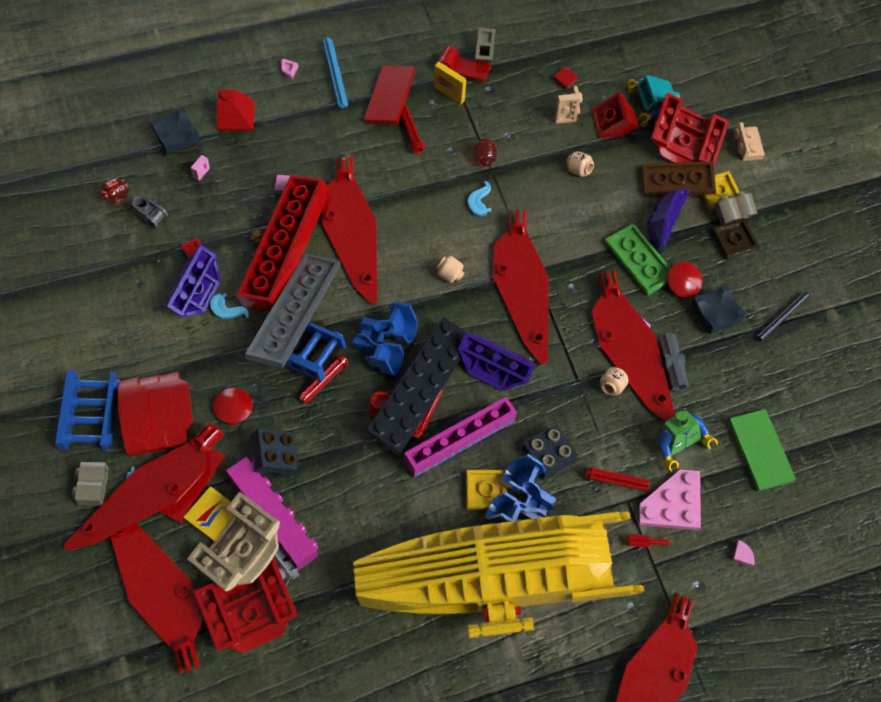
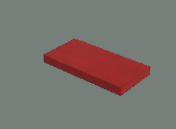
(390, 95)
(180, 509)

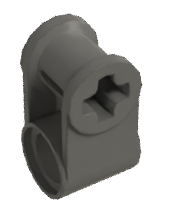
(150, 213)

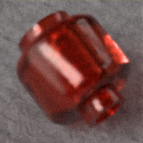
(485, 152)
(114, 190)

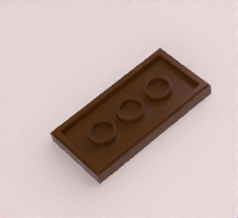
(667, 177)

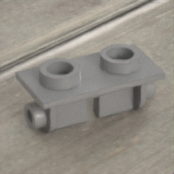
(287, 568)

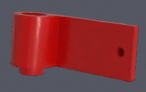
(462, 66)

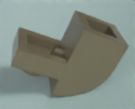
(485, 45)

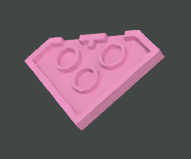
(674, 503)

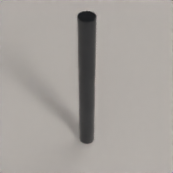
(782, 316)

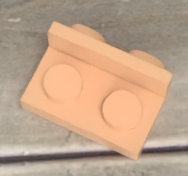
(568, 106)
(748, 142)

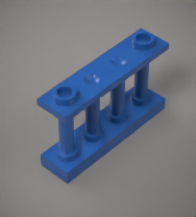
(315, 369)
(71, 401)

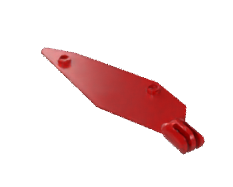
(352, 230)
(523, 285)
(631, 346)
(149, 489)
(159, 592)
(664, 662)

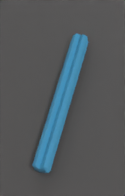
(335, 73)

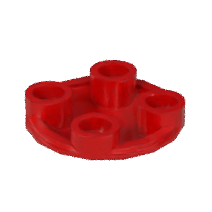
(684, 279)
(232, 406)

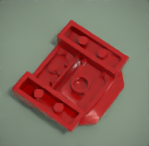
(685, 134)
(154, 413)
(248, 612)

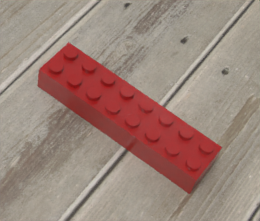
(283, 242)

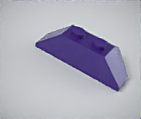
(665, 217)
(194, 284)
(494, 362)

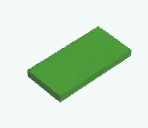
(639, 258)
(761, 450)

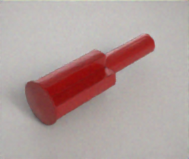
(645, 541)

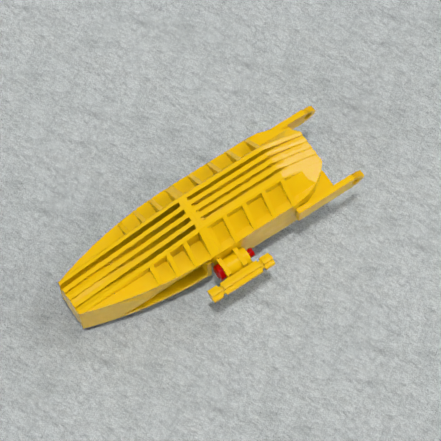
(495, 566)

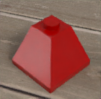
(234, 111)
(614, 117)

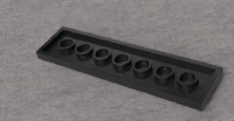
(418, 387)

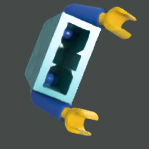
(651, 92)

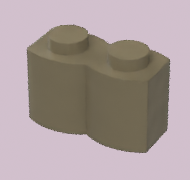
(735, 208)
(91, 483)

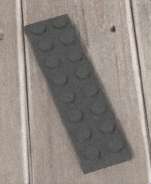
(292, 311)

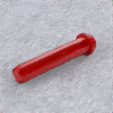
(417, 146)
(339, 362)
(418, 433)
(616, 479)

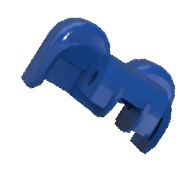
(383, 355)
(520, 477)

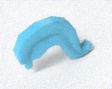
(474, 200)
(221, 311)

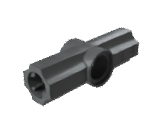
(673, 362)

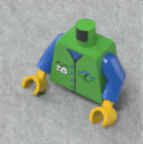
(680, 433)

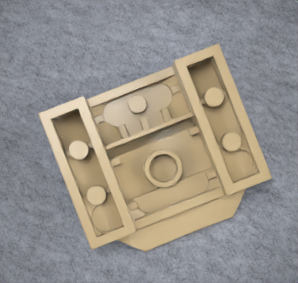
(241, 548)

